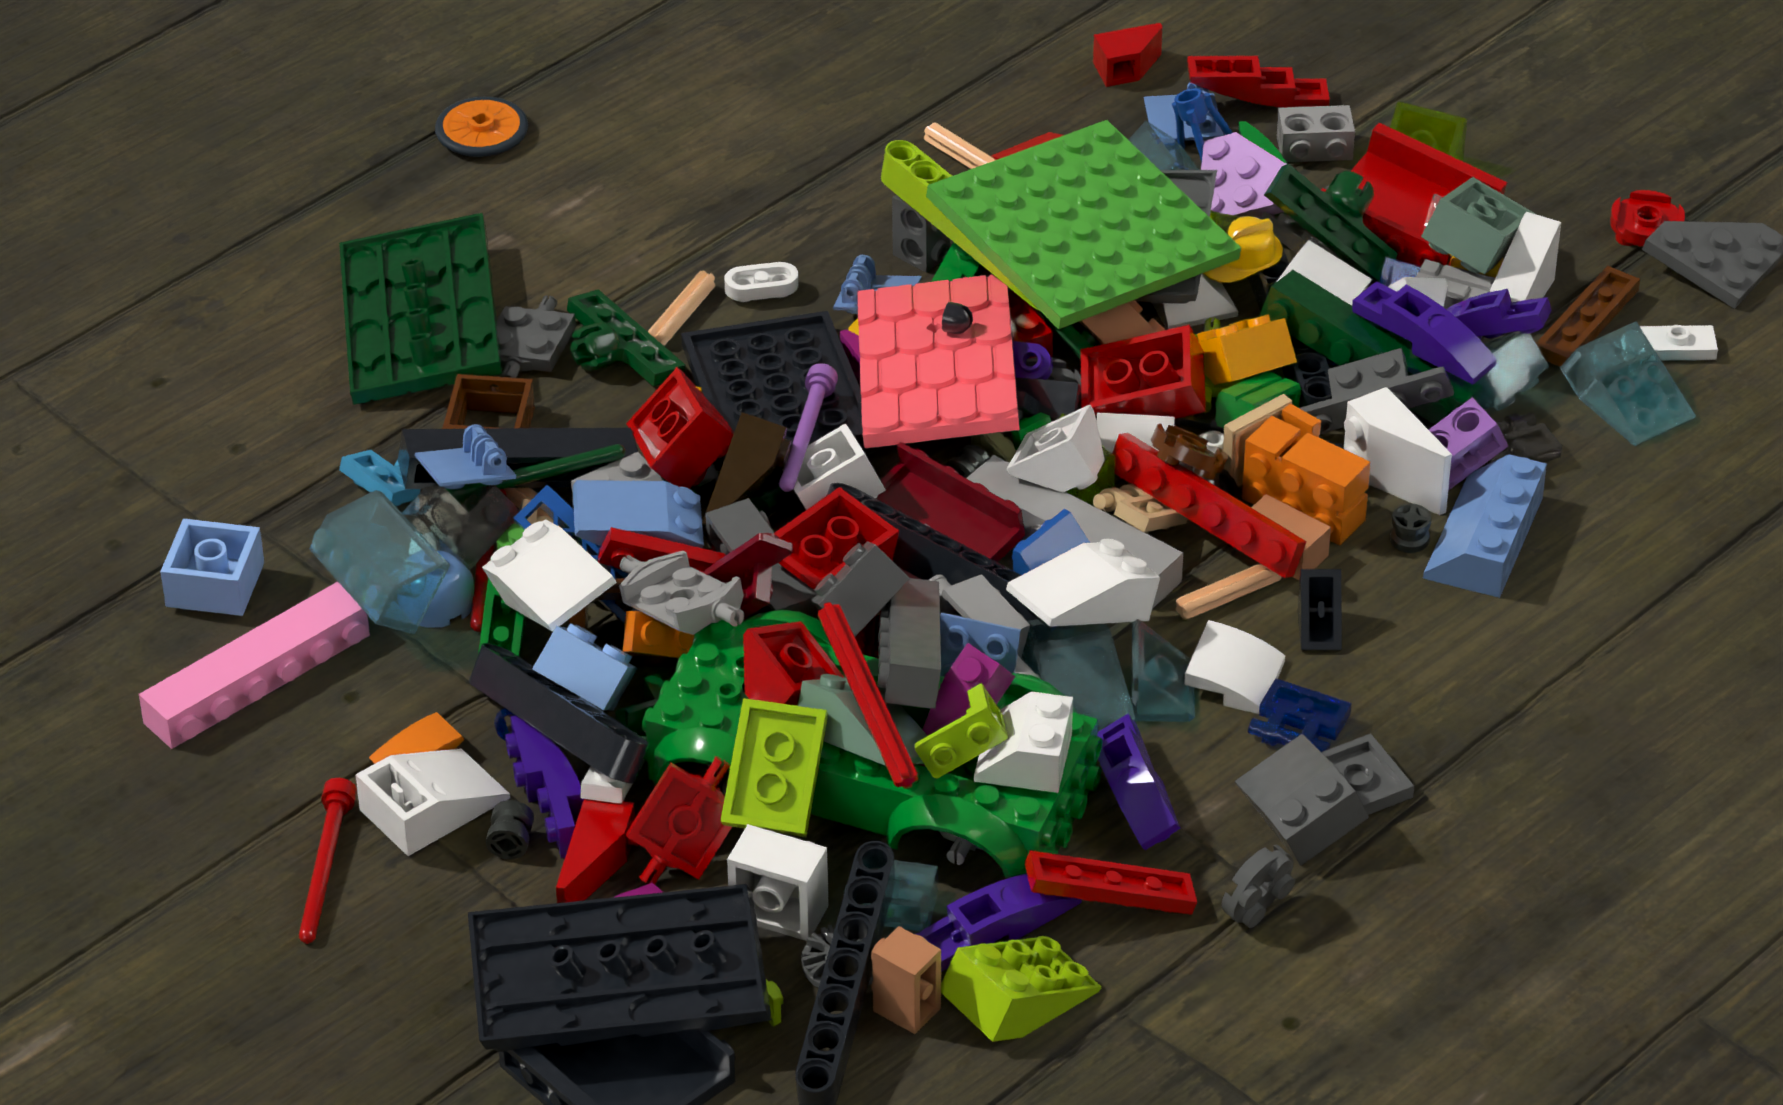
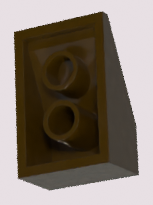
(750, 462)

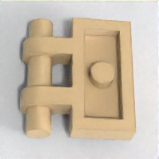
(1138, 508)

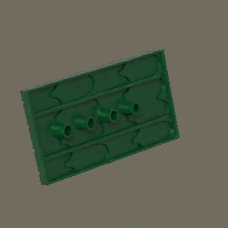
(419, 308)

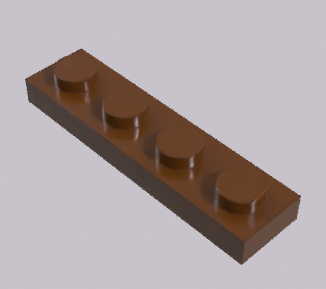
(1588, 314)

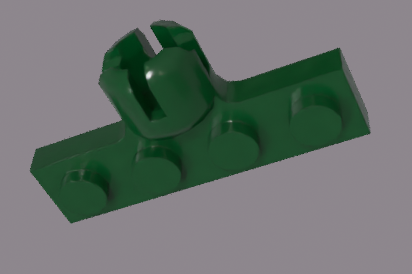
(1333, 216)
(617, 337)

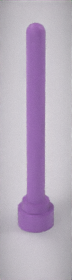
(820, 384)

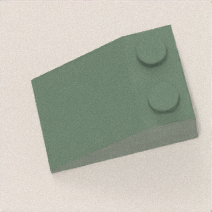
(1474, 225)
(846, 723)

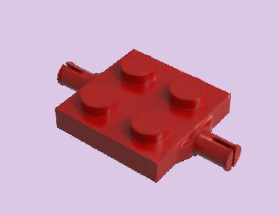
(682, 821)

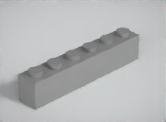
(1043, 503)

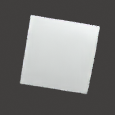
(1328, 272)
(1234, 665)

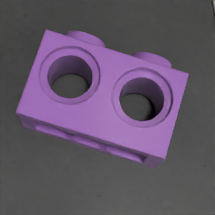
(1470, 438)

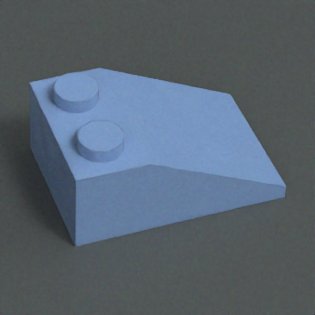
(637, 507)

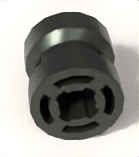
(510, 829)

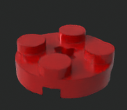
(1628, 216)

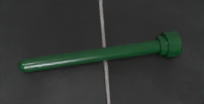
(548, 469)

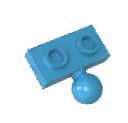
(375, 473)

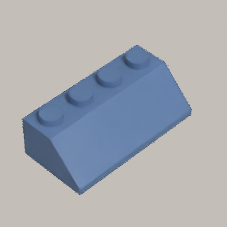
(1488, 526)

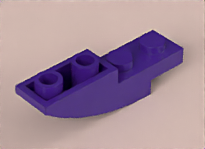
(1496, 314)
(1431, 328)
(546, 779)
(1136, 783)
(992, 913)

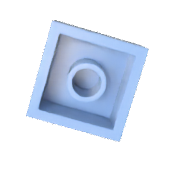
(212, 567)
(584, 667)

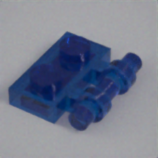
(1302, 709)

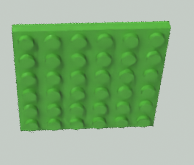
(1083, 223)

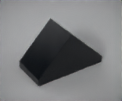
(1320, 609)

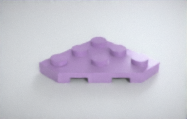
(1241, 176)

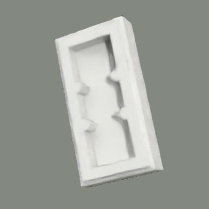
(1682, 342)

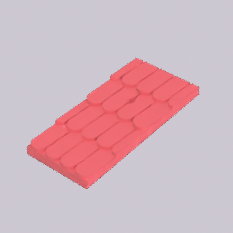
(931, 381)

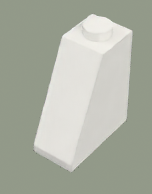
(1530, 260)

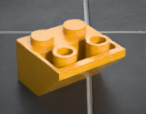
(1246, 349)

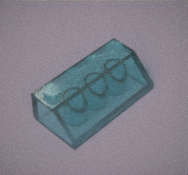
(381, 561)

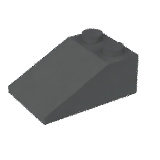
(861, 585)
(1303, 798)

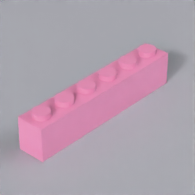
(253, 665)

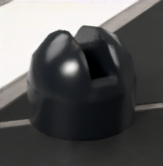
(956, 318)

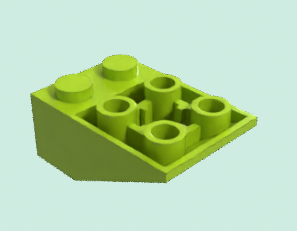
(1015, 985)

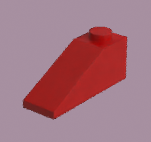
(595, 849)

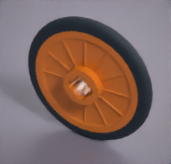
(481, 126)

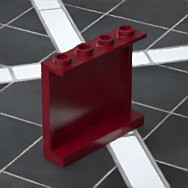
(952, 504)

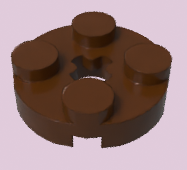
(1184, 446)

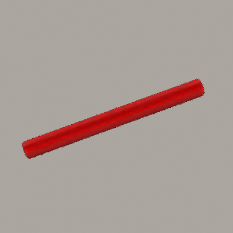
(868, 696)

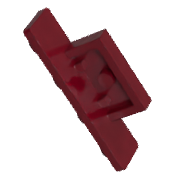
(753, 566)

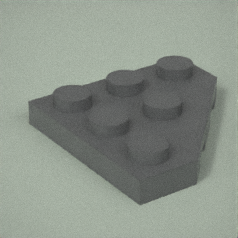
(1718, 256)

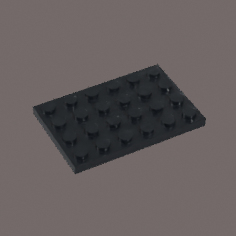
(764, 370)

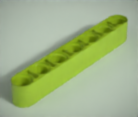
(908, 174)

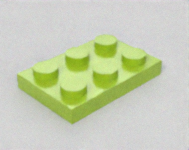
(774, 767)

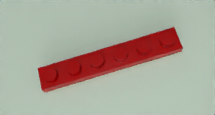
(1208, 506)

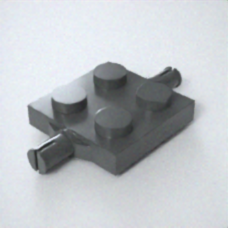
(533, 337)

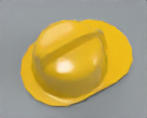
(1258, 250)

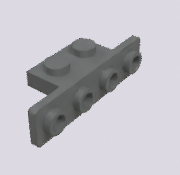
(1373, 374)

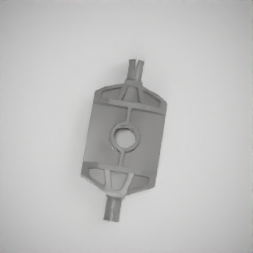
(680, 594)

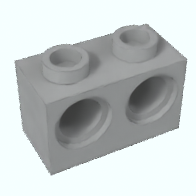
(1315, 133)

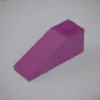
(966, 672)

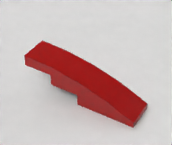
(1247, 81)

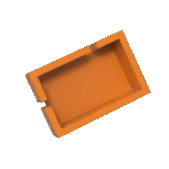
(1309, 477)

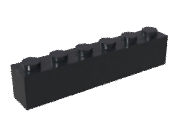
(522, 448)

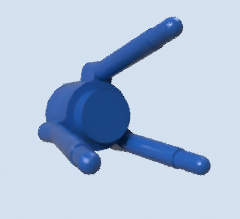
(1192, 108)

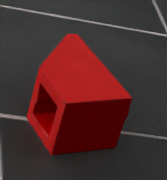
(1127, 53)

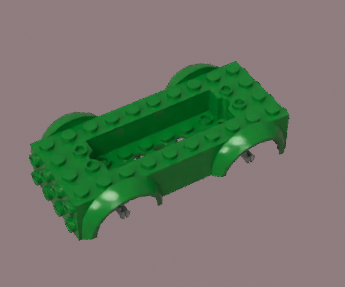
(701, 717)

